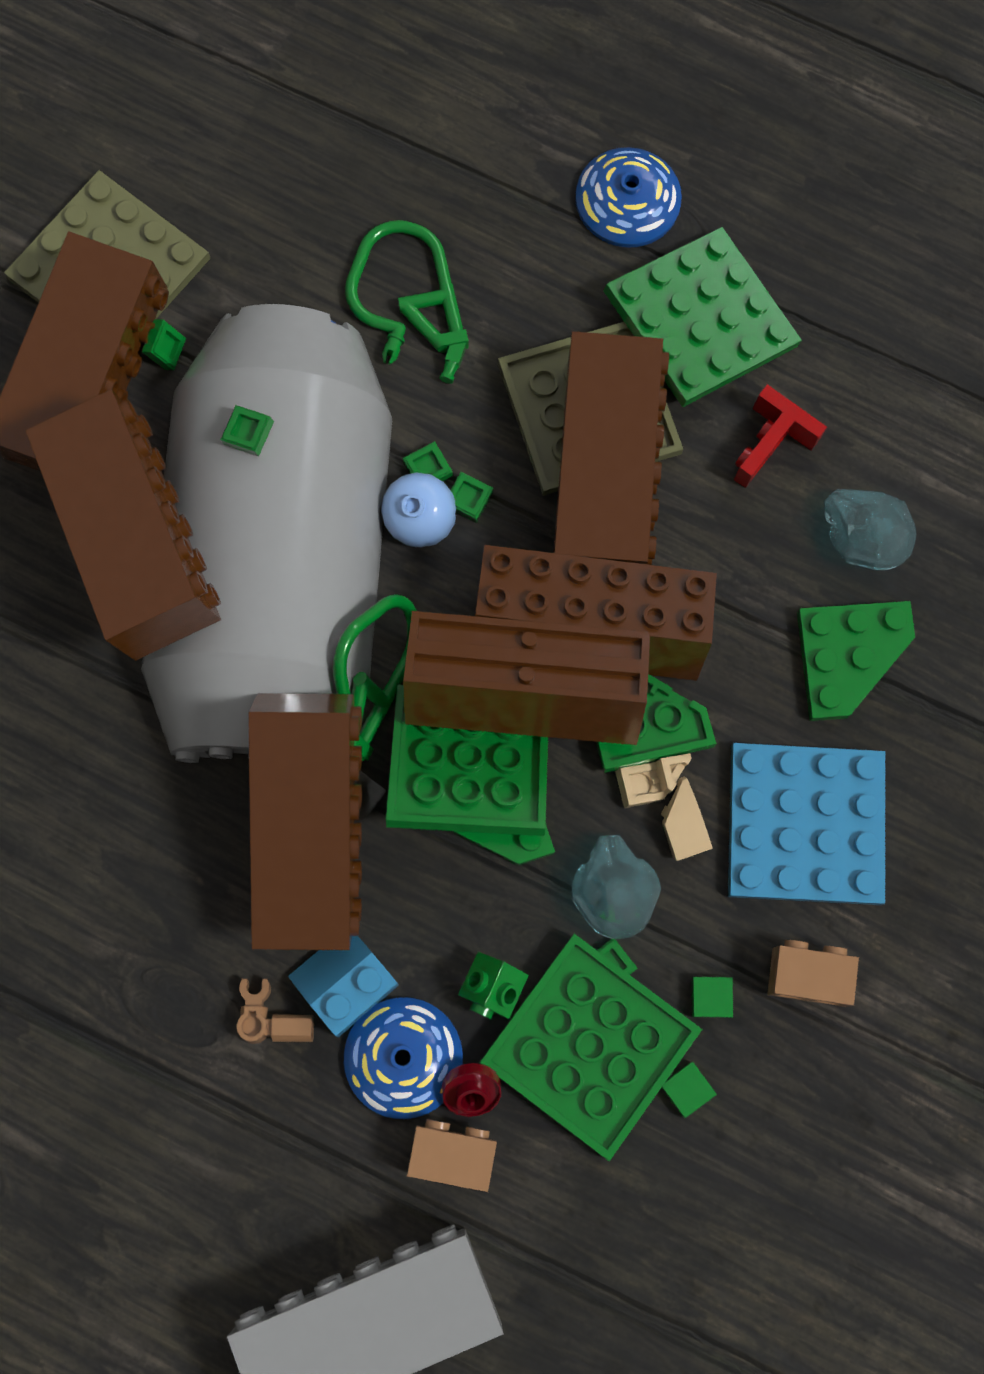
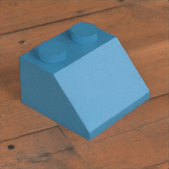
(343, 984)

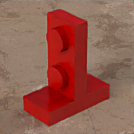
(783, 419)

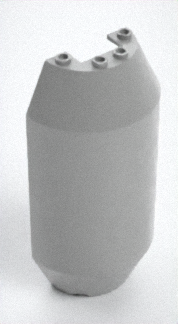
(281, 532)

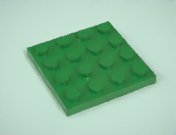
(707, 311)
(466, 779)
(591, 1046)

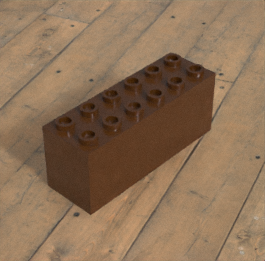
(80, 338)
(611, 447)
(124, 525)
(605, 593)
(526, 677)
(304, 821)

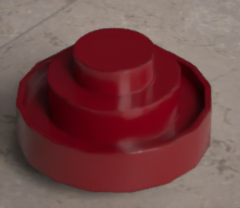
(471, 1089)

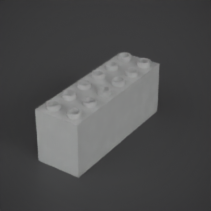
(379, 1320)

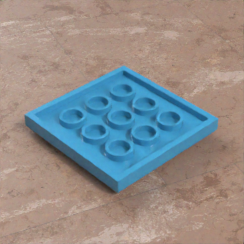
(807, 824)

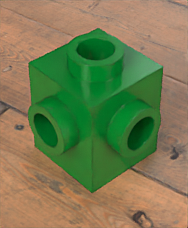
(492, 986)

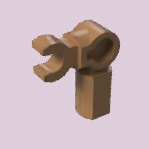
(255, 1026)

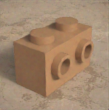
(813, 975)
(452, 1156)

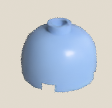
(418, 510)

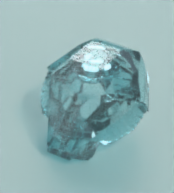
(870, 528)
(615, 889)

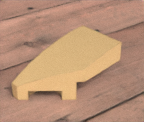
(650, 781)
(684, 823)

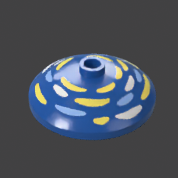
(623, 213)
(371, 1053)

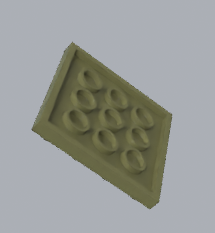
(117, 219)
(538, 392)

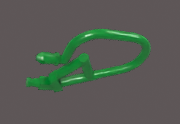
(453, 342)
(362, 683)

